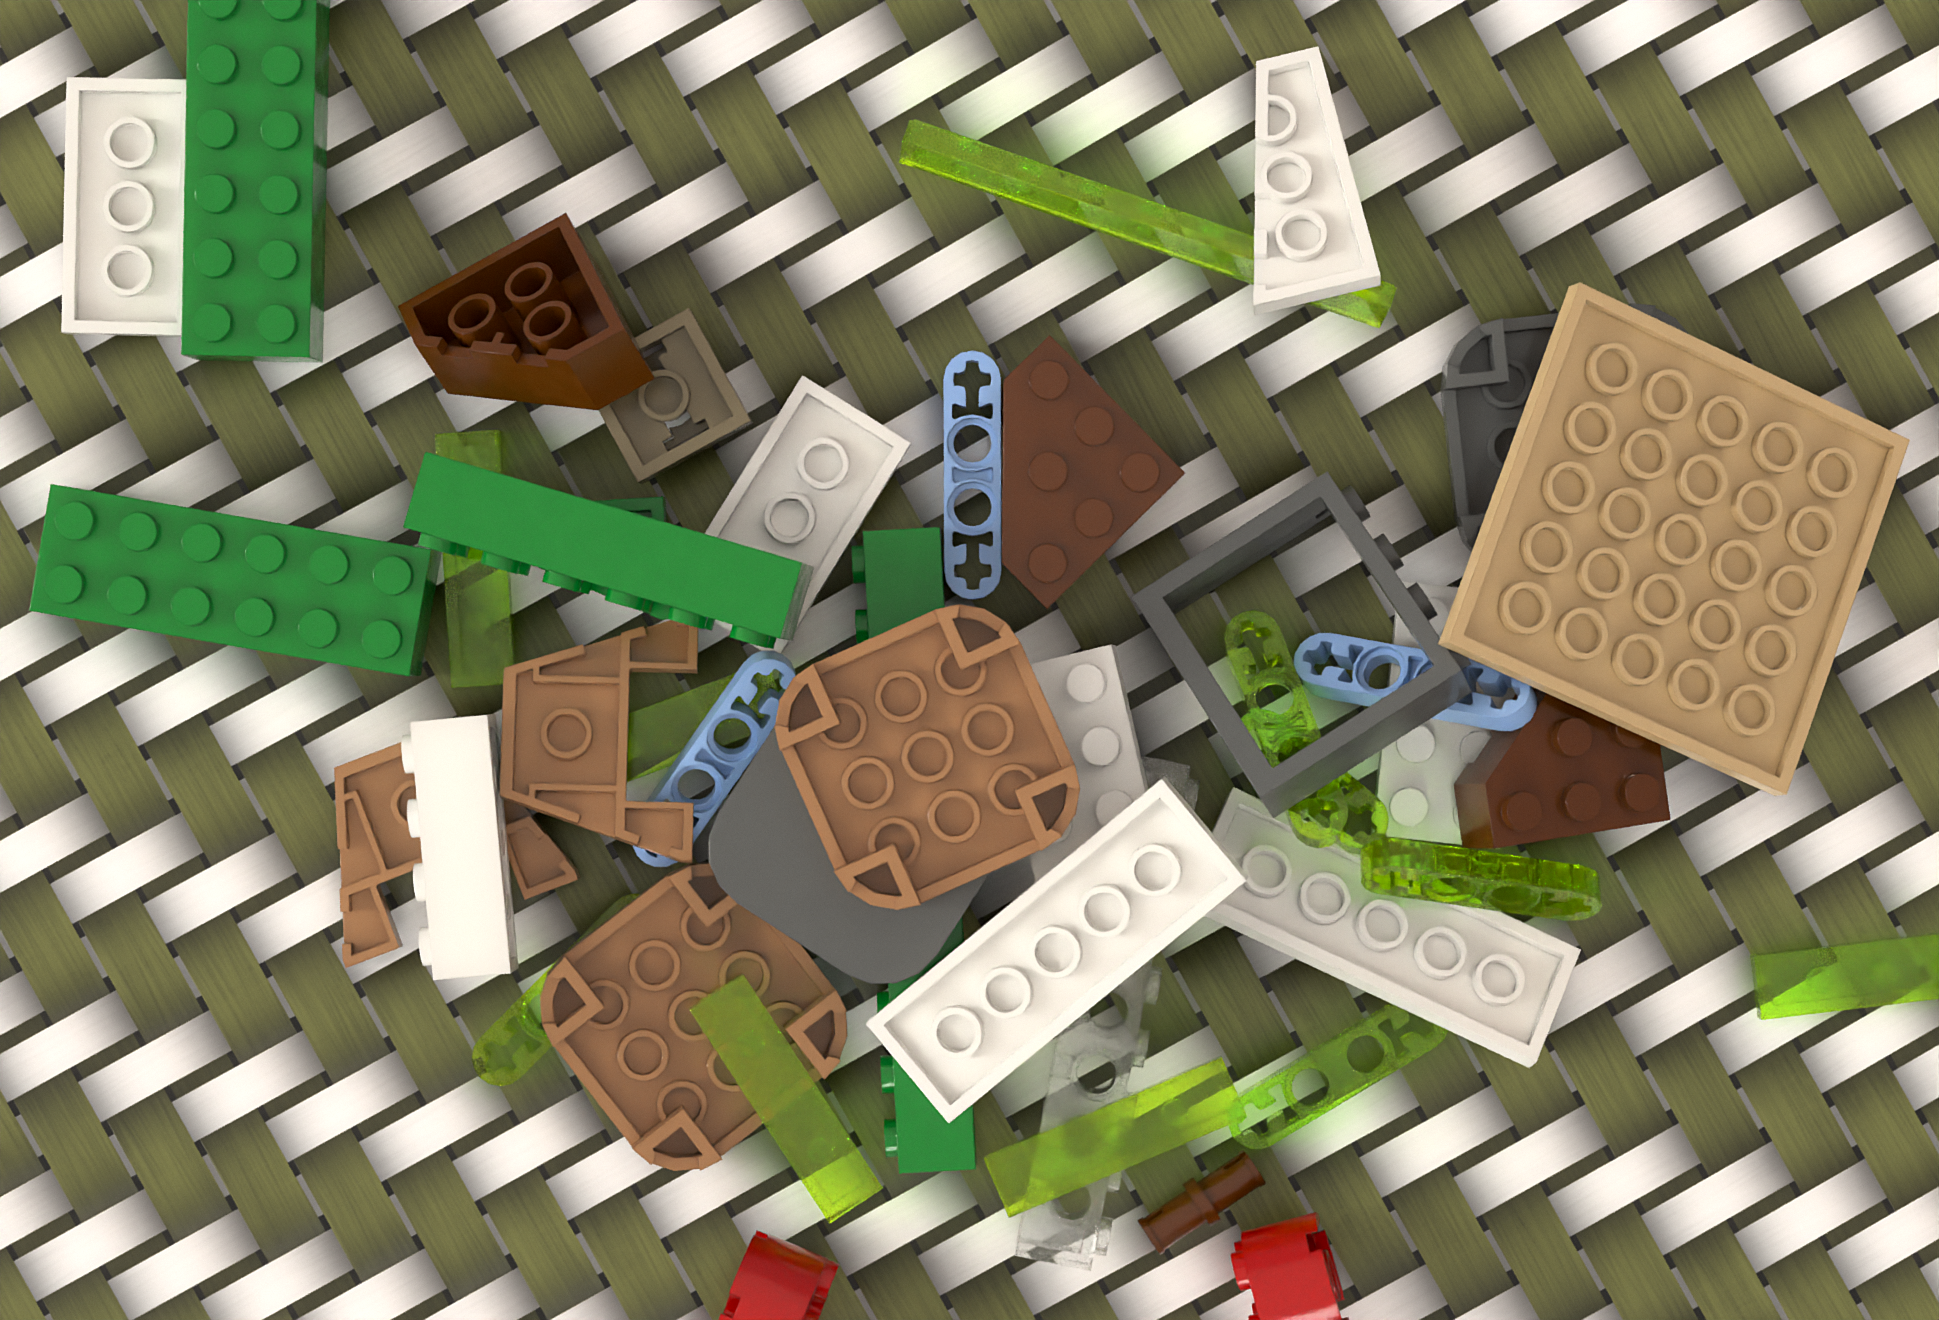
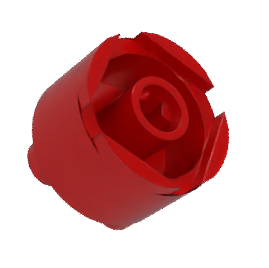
(1289, 1271)
(779, 1282)

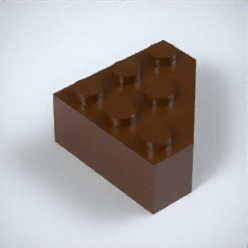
(529, 326)
(1070, 472)
(1559, 780)

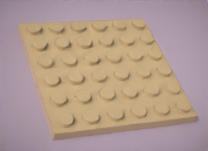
(1675, 541)

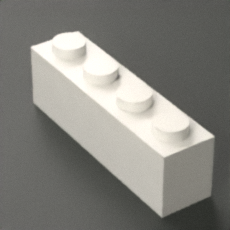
(462, 847)

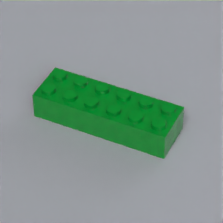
(255, 180)
(609, 547)
(235, 581)

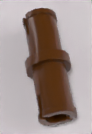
(1201, 1202)

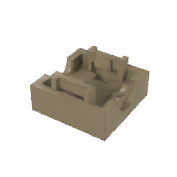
(689, 383)

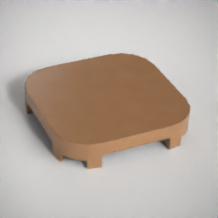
(927, 756)
(626, 1026)

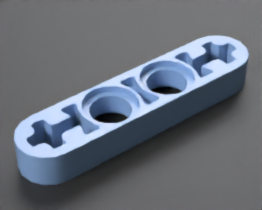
(979, 475)
(1366, 655)
(720, 762)

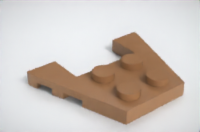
(570, 737)
(379, 847)

